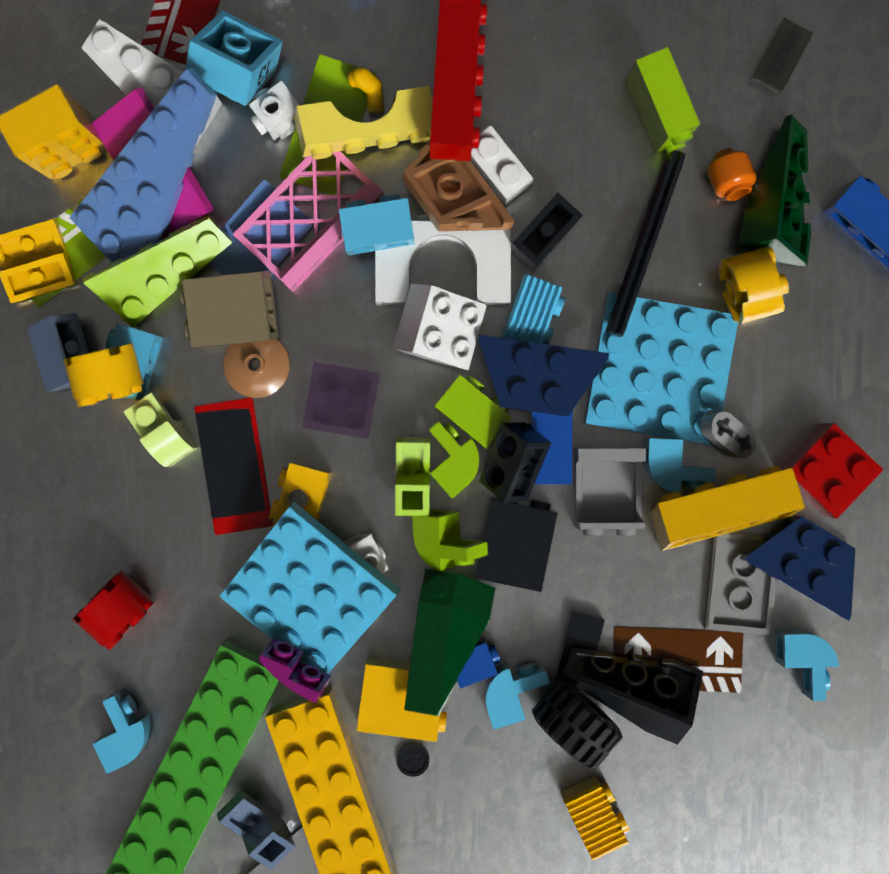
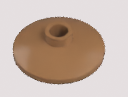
(265, 380)

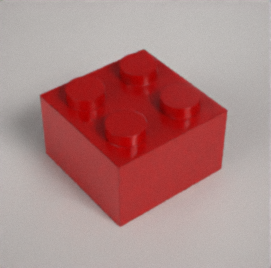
(831, 470)

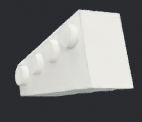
(133, 65)

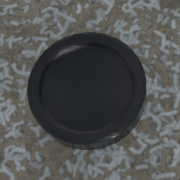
(413, 759)

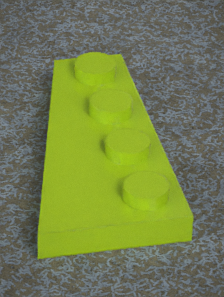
(154, 273)

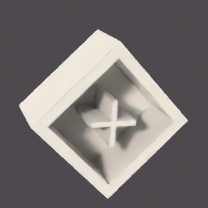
(439, 326)

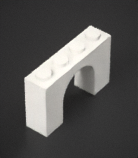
(488, 249)

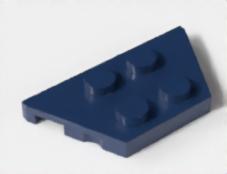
(539, 374)
(809, 563)

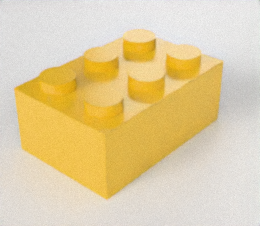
(51, 133)

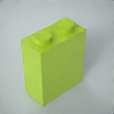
(662, 101)

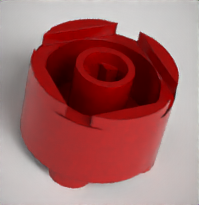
(113, 610)

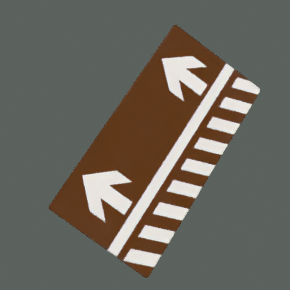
(712, 651)

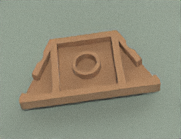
(455, 195)

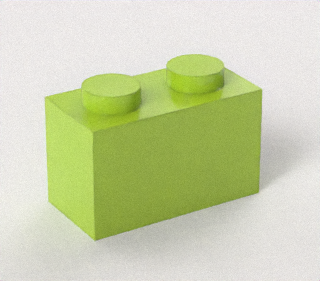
(473, 410)

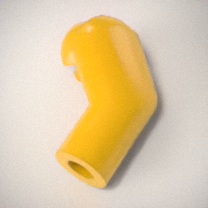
(371, 85)

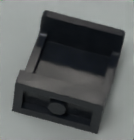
(517, 543)

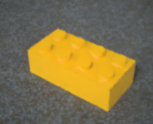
(727, 508)

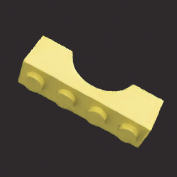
(325, 130)

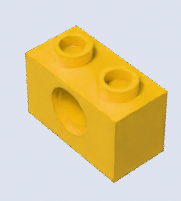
(305, 478)

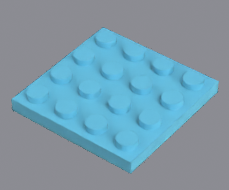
(662, 370)
(309, 589)

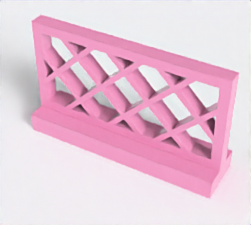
(326, 239)

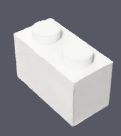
(500, 167)

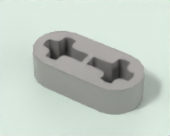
(731, 428)

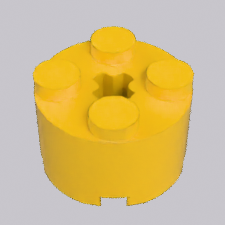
(753, 285)
(104, 372)

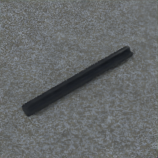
(645, 243)

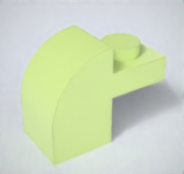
(159, 433)

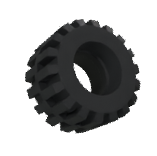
(577, 724)

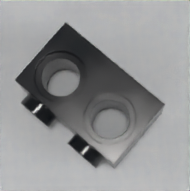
(514, 462)

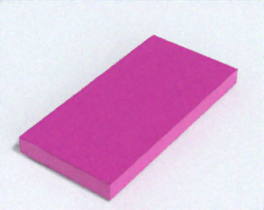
(119, 126)

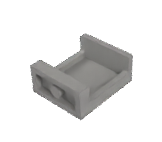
(609, 490)

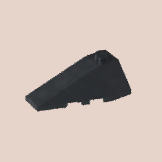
(647, 692)

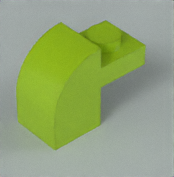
(461, 466)
(412, 476)
(440, 543)

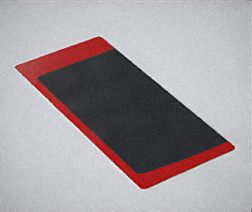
(233, 466)

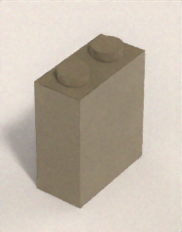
(229, 309)

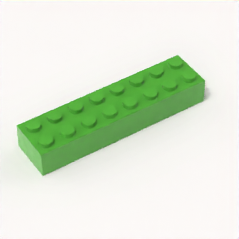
(197, 764)

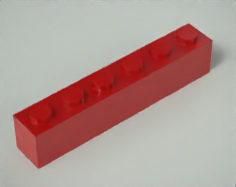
(457, 79)

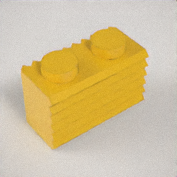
(594, 817)

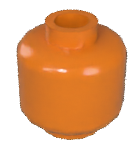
(731, 174)

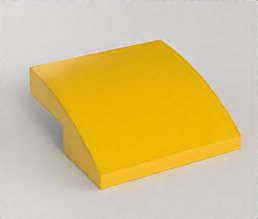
(34, 261)

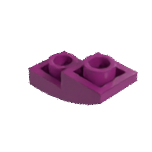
(286, 666)

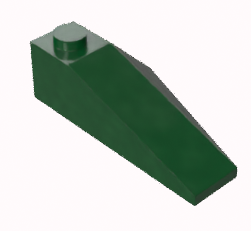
(777, 202)
(447, 628)

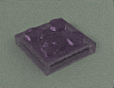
(341, 400)

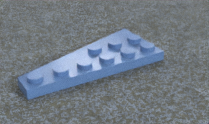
(144, 182)

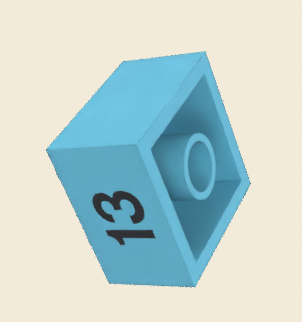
(234, 57)

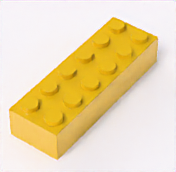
(329, 787)

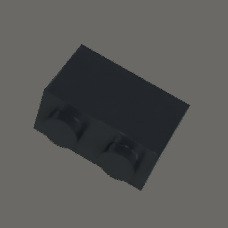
(546, 231)

